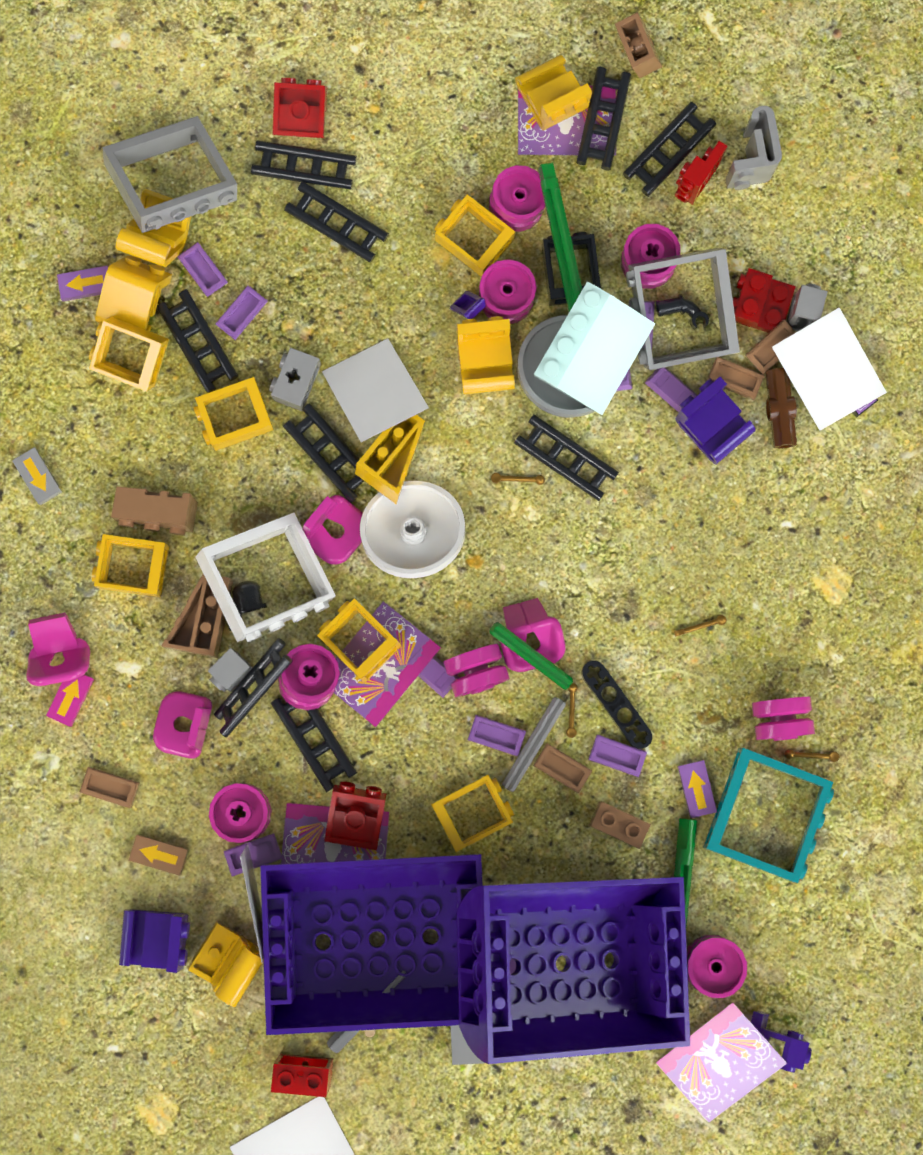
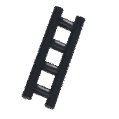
(591, 128)
(654, 151)
(293, 153)
(342, 236)
(199, 326)
(312, 451)
(570, 473)
(241, 691)
(312, 754)

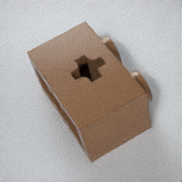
(638, 45)
(619, 825)

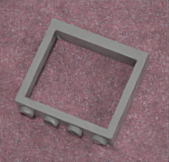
(157, 143)
(723, 300)

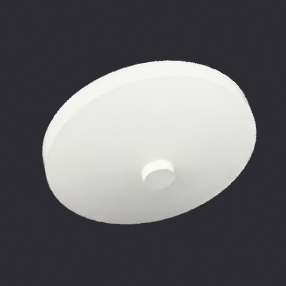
(415, 534)

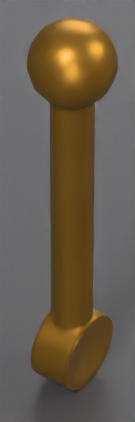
(496, 478)
(721, 620)
(571, 731)
(832, 756)

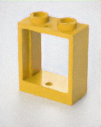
(496, 249)
(153, 362)
(262, 427)
(157, 568)
(377, 658)
(444, 818)

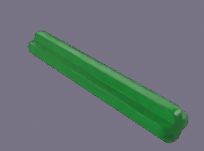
(531, 655)

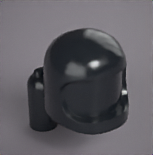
(247, 597)

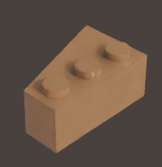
(154, 510)
(200, 623)

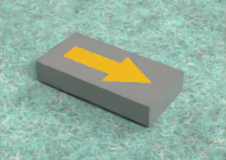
(37, 476)

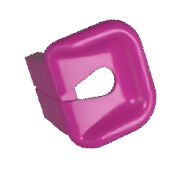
(326, 547)
(527, 618)
(51, 636)
(182, 743)

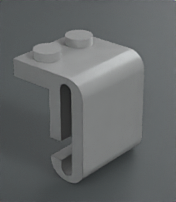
(762, 151)

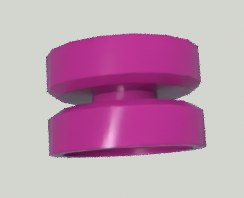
(517, 198)
(657, 243)
(511, 277)
(477, 673)
(320, 685)
(783, 718)
(224, 812)
(727, 977)

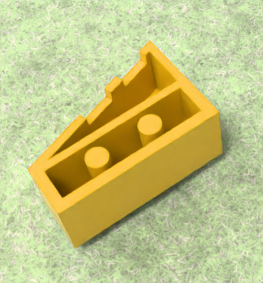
(390, 457)

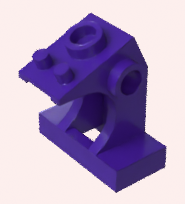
(796, 1048)

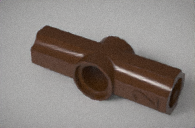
(781, 408)

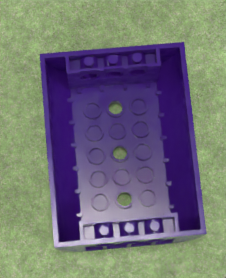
(348, 901)
(586, 1005)

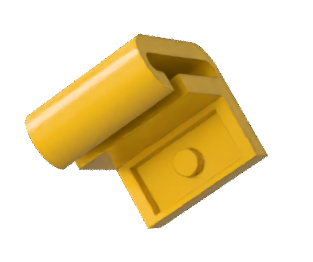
(553, 92)
(157, 245)
(131, 291)
(485, 355)
(227, 963)

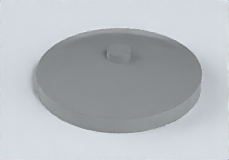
(539, 392)

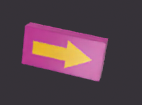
(69, 700)

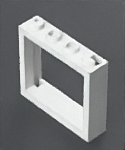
(291, 527)

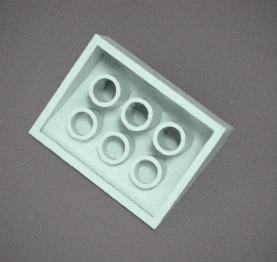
(594, 348)

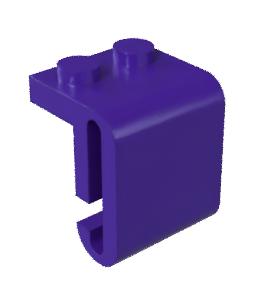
(713, 421)
(154, 939)

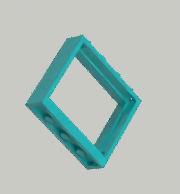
(727, 802)

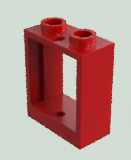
(293, 1078)

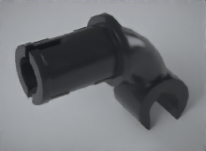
(682, 305)

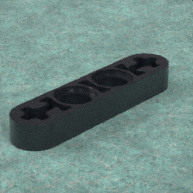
(614, 706)

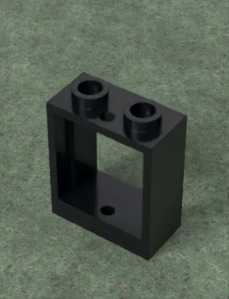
(580, 240)

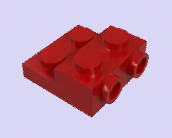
(299, 108)
(698, 173)
(761, 300)
(355, 816)

